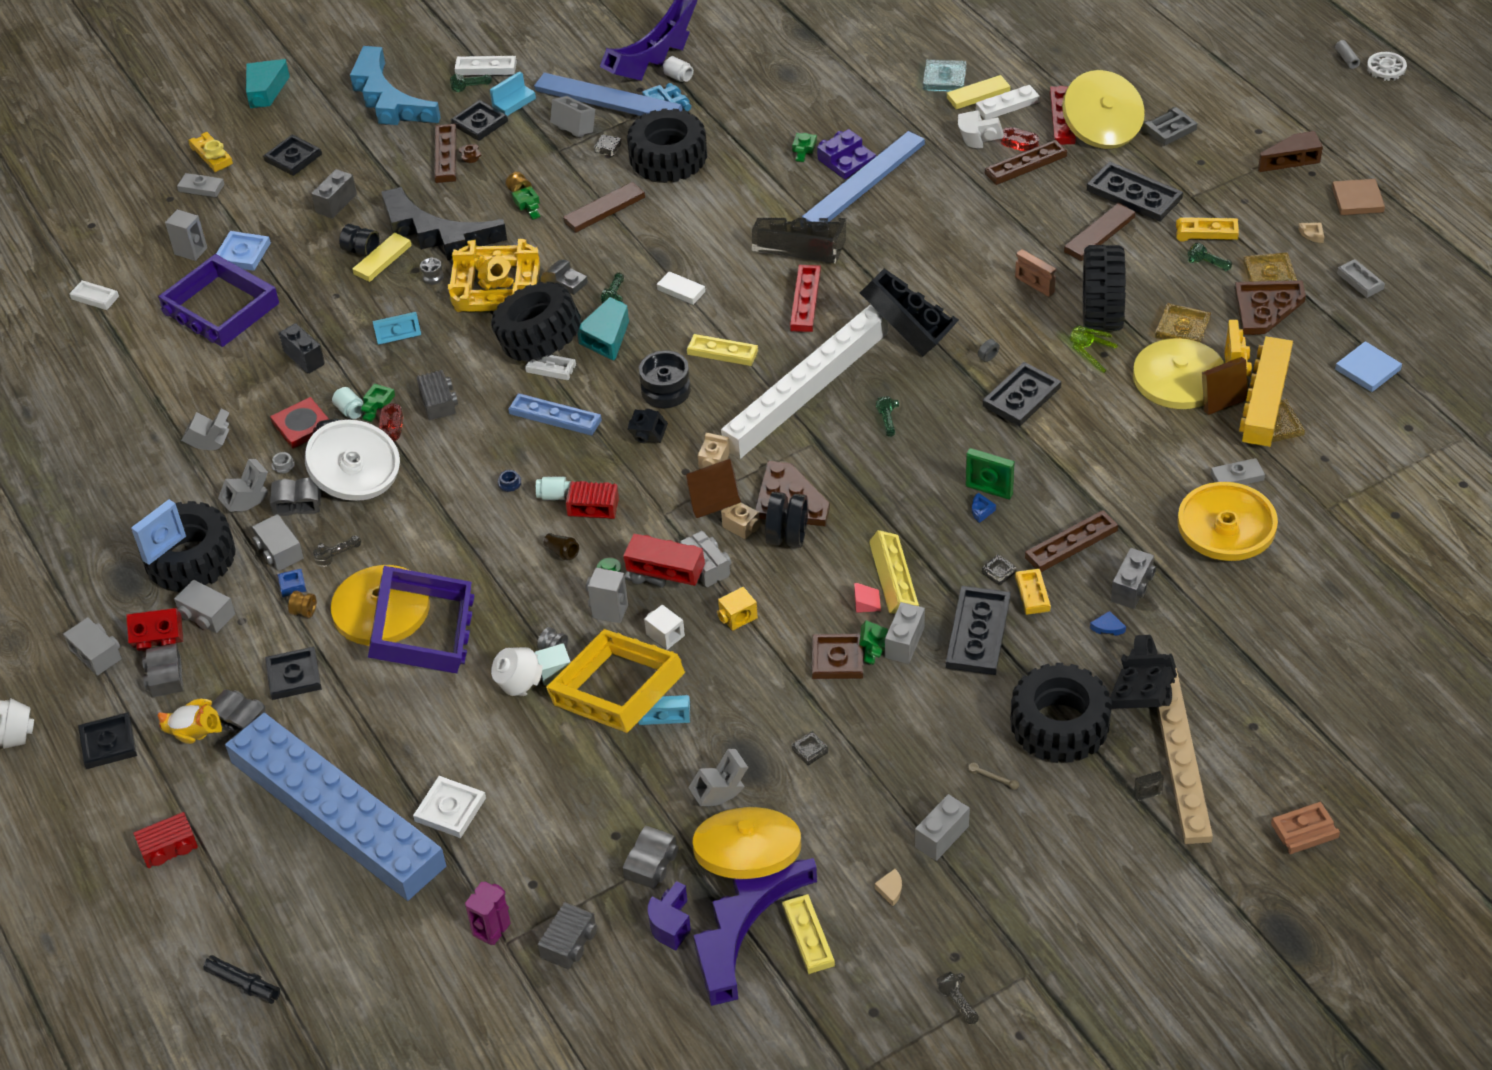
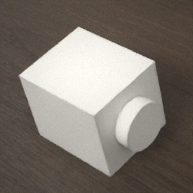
(664, 627)

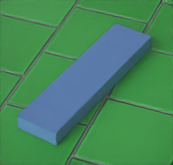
(555, 414)

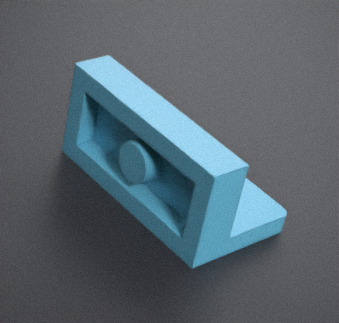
(511, 94)
(668, 710)

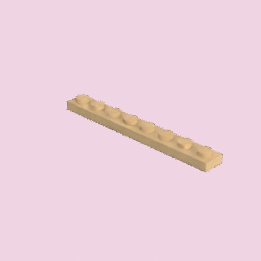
(1184, 769)

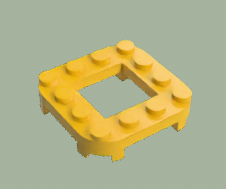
(463, 273)

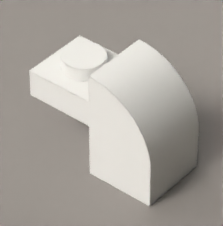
(977, 131)

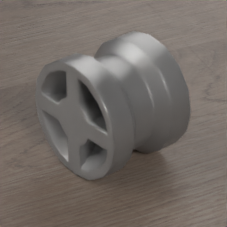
(431, 271)
(550, 638)

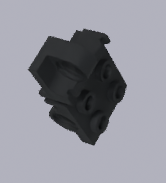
(1145, 677)

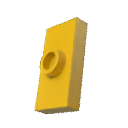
(1032, 591)

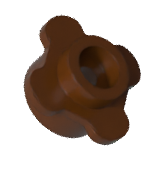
(470, 153)

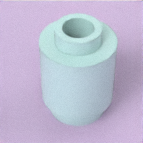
(348, 402)
(552, 488)

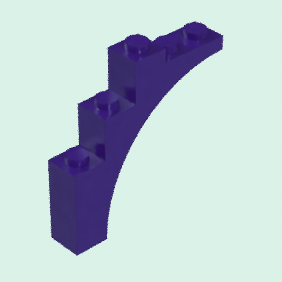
(653, 47)
(734, 915)

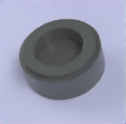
(988, 350)

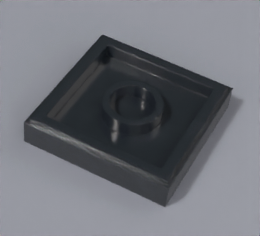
(479, 120)
(292, 155)
(293, 673)
(107, 740)

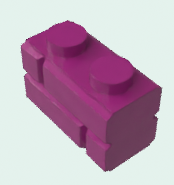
(488, 912)

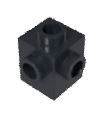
(647, 426)

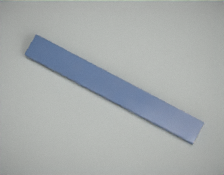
(601, 95)
(865, 178)

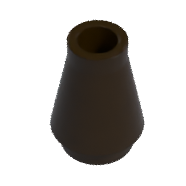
(563, 546)

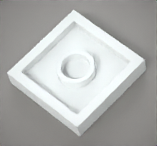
(449, 806)

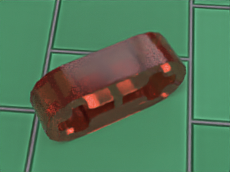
(1019, 139)
(395, 422)

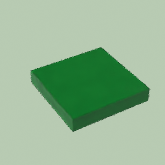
(989, 473)

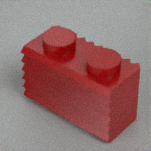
(592, 499)
(165, 840)

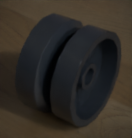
(664, 379)
(786, 519)

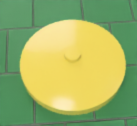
(1103, 109)
(1172, 372)

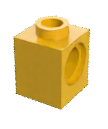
(737, 608)

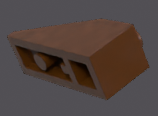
(1293, 151)

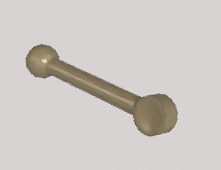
(974, 769)

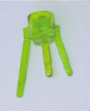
(1084, 337)

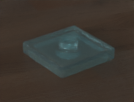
(944, 75)

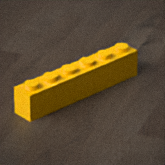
(1266, 391)

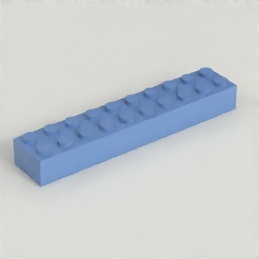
(336, 806)

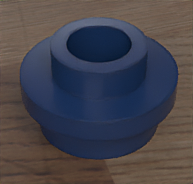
(509, 480)

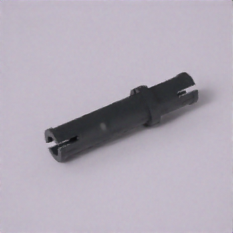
(249, 982)

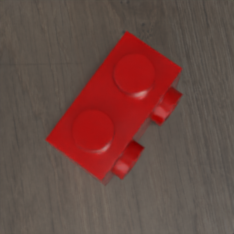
(154, 628)

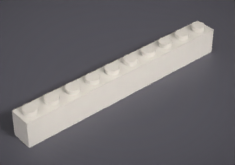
(804, 381)

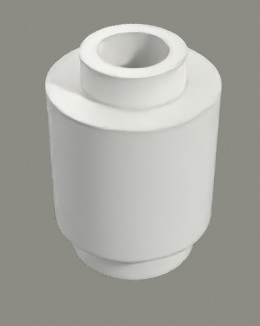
(677, 69)

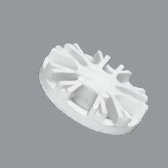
(1386, 66)

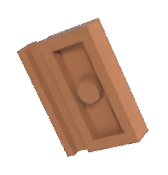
(1035, 273)
(1305, 827)

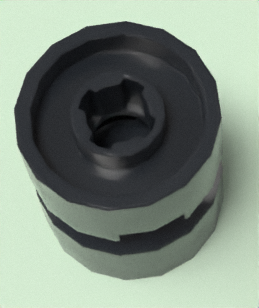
(358, 240)

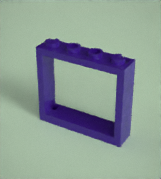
(214, 267)
(426, 585)

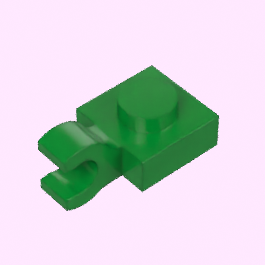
(804, 144)
(527, 199)
(376, 398)
(873, 638)

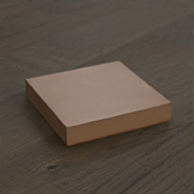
(1358, 197)

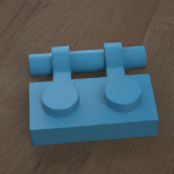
(670, 93)

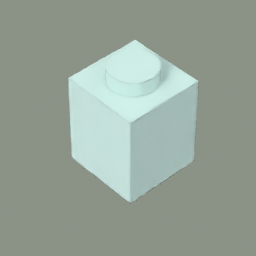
(553, 662)

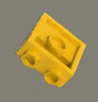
(1236, 345)

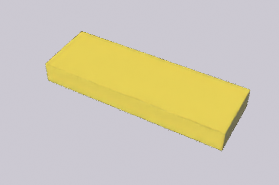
(977, 92)
(381, 257)
(722, 350)
(808, 934)

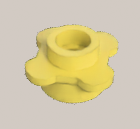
(213, 149)

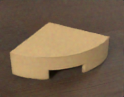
(1312, 231)
(890, 887)

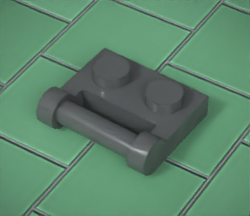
(1169, 126)

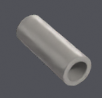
(1347, 54)

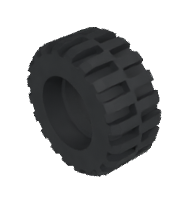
(667, 145)
(1104, 287)
(536, 321)
(202, 562)
(1056, 738)

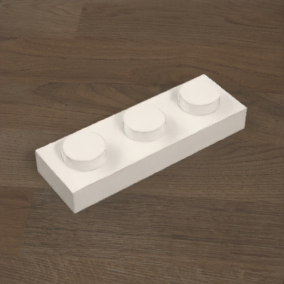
(485, 65)
(1007, 102)

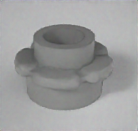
(282, 462)

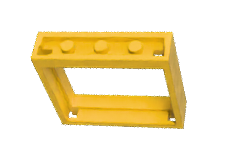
(564, 687)

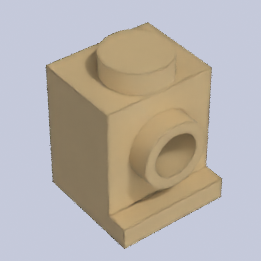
(714, 450)
(740, 520)

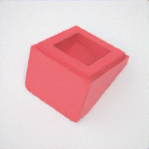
(866, 598)

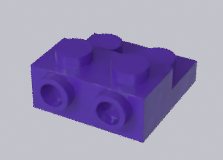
(844, 153)

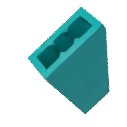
(265, 81)
(605, 328)

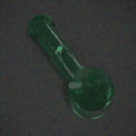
(459, 83)
(1199, 252)
(612, 291)
(885, 406)

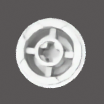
(516, 670)
(14, 723)

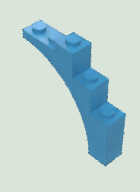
(379, 94)

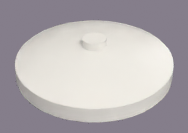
(352, 460)

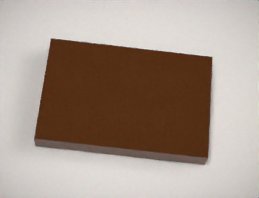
(713, 488)

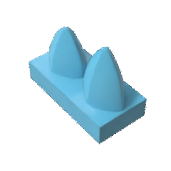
(396, 328)

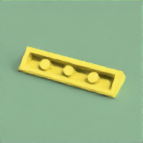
(892, 570)

